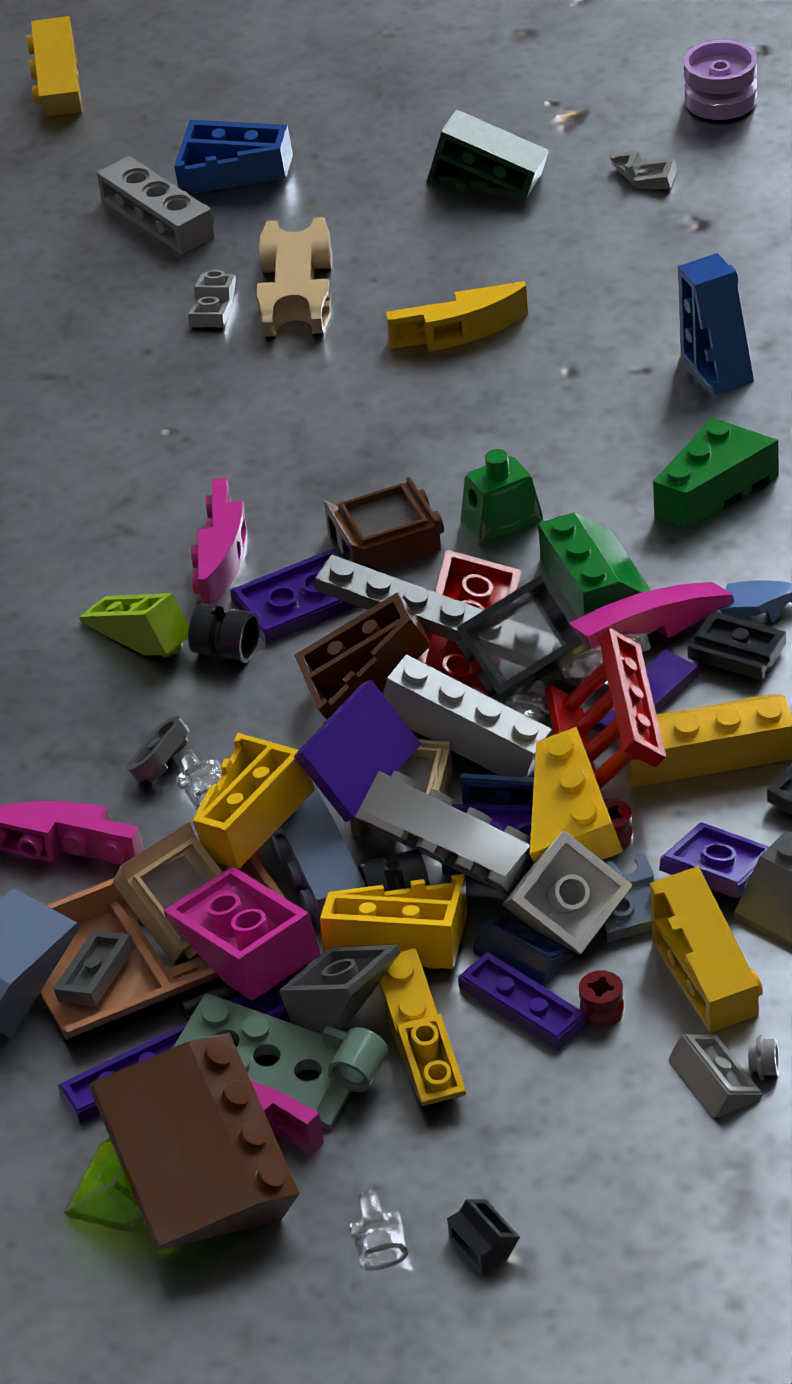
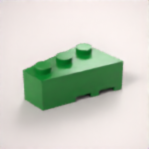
(711, 470)

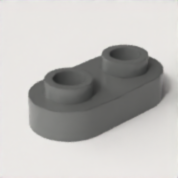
(162, 743)

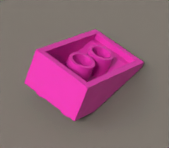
(245, 932)

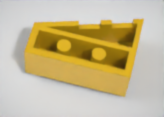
(569, 798)
(251, 799)
(413, 917)

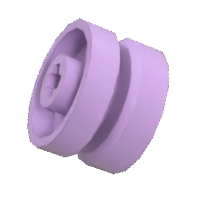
(720, 79)

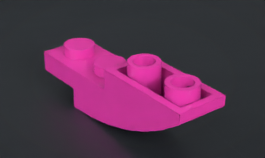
(219, 545)
(83, 829)

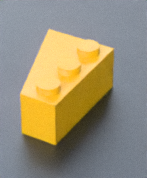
(54, 66)
(702, 950)

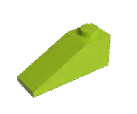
(142, 622)

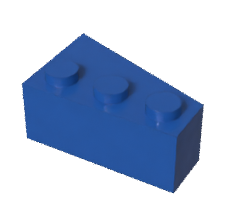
(231, 155)
(713, 324)

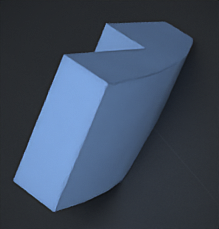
(757, 598)

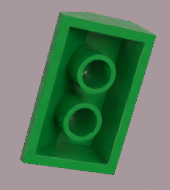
(587, 563)

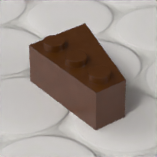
(361, 651)

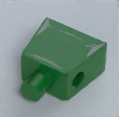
(498, 498)

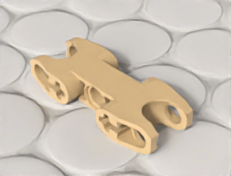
(295, 291)

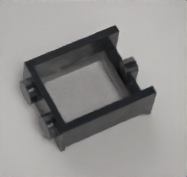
(519, 639)

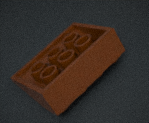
(195, 1143)

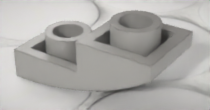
(212, 299)

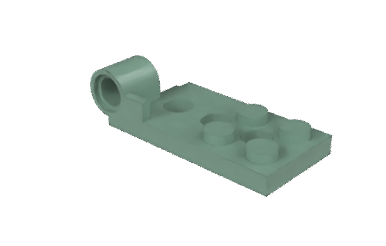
(341, 1058)

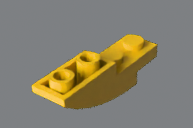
(458, 322)
(420, 1031)

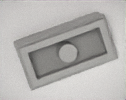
(713, 1074)

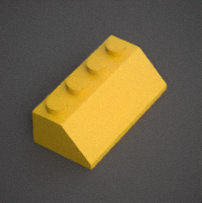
(718, 739)

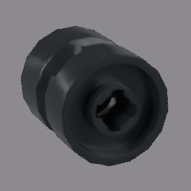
(223, 631)
(403, 868)

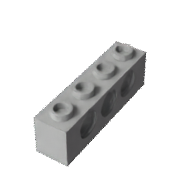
(156, 205)

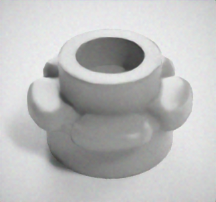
(764, 1057)

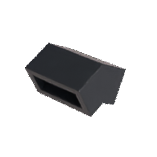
(482, 1234)

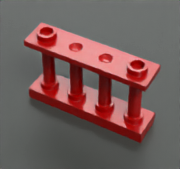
(628, 696)

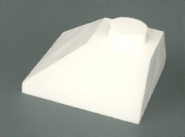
(567, 893)

